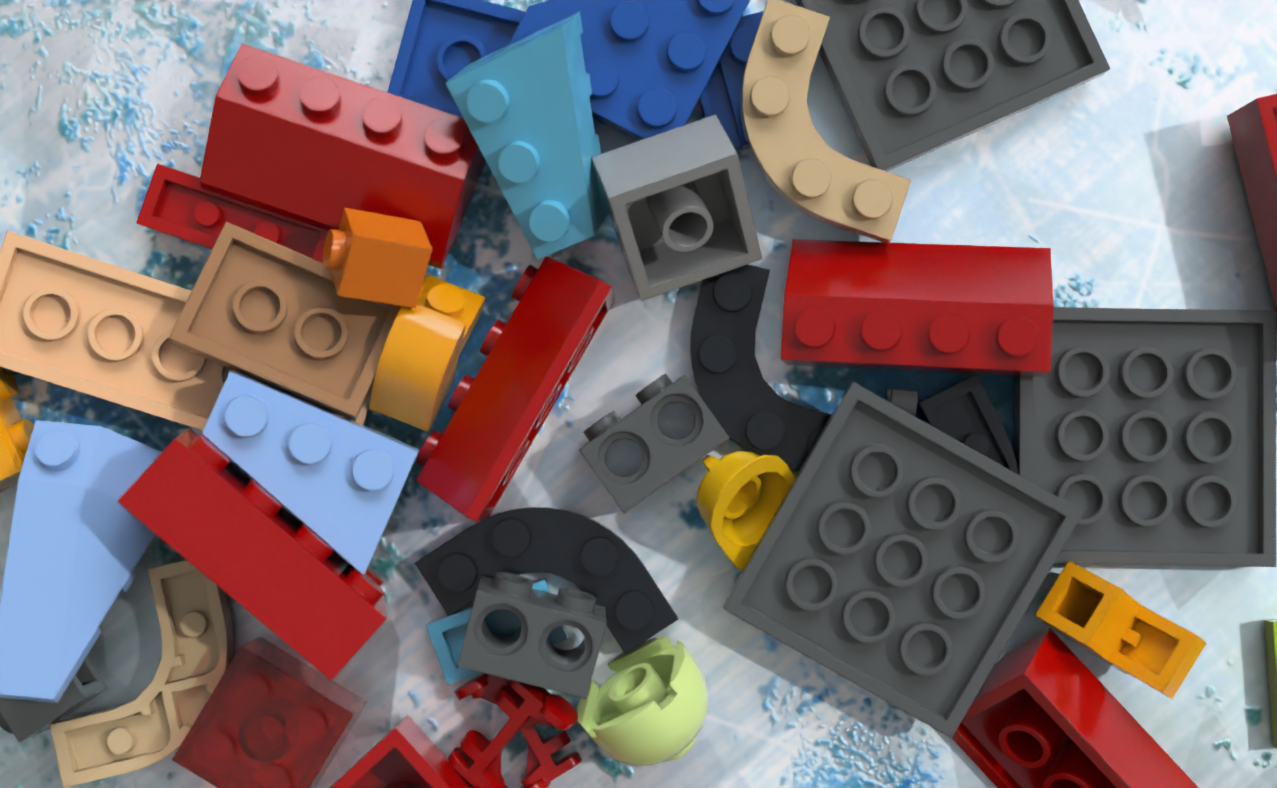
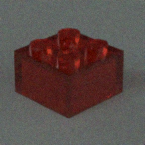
(269, 723)

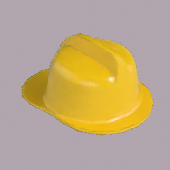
(741, 499)

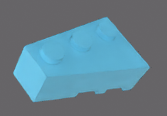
(538, 133)

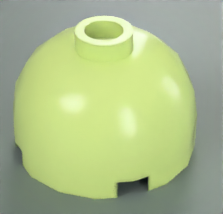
(649, 706)

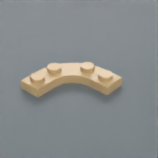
(787, 144)
(195, 655)

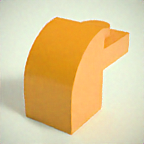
(424, 352)
(1120, 629)

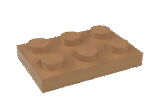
(284, 323)

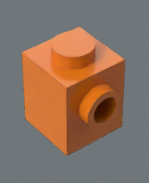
(377, 257)

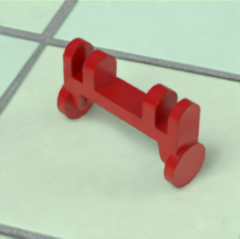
(526, 706)
(540, 765)

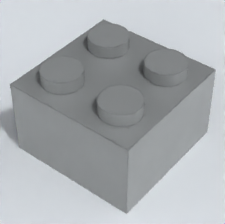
(679, 207)

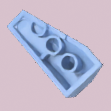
(67, 553)

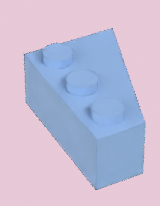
(313, 462)

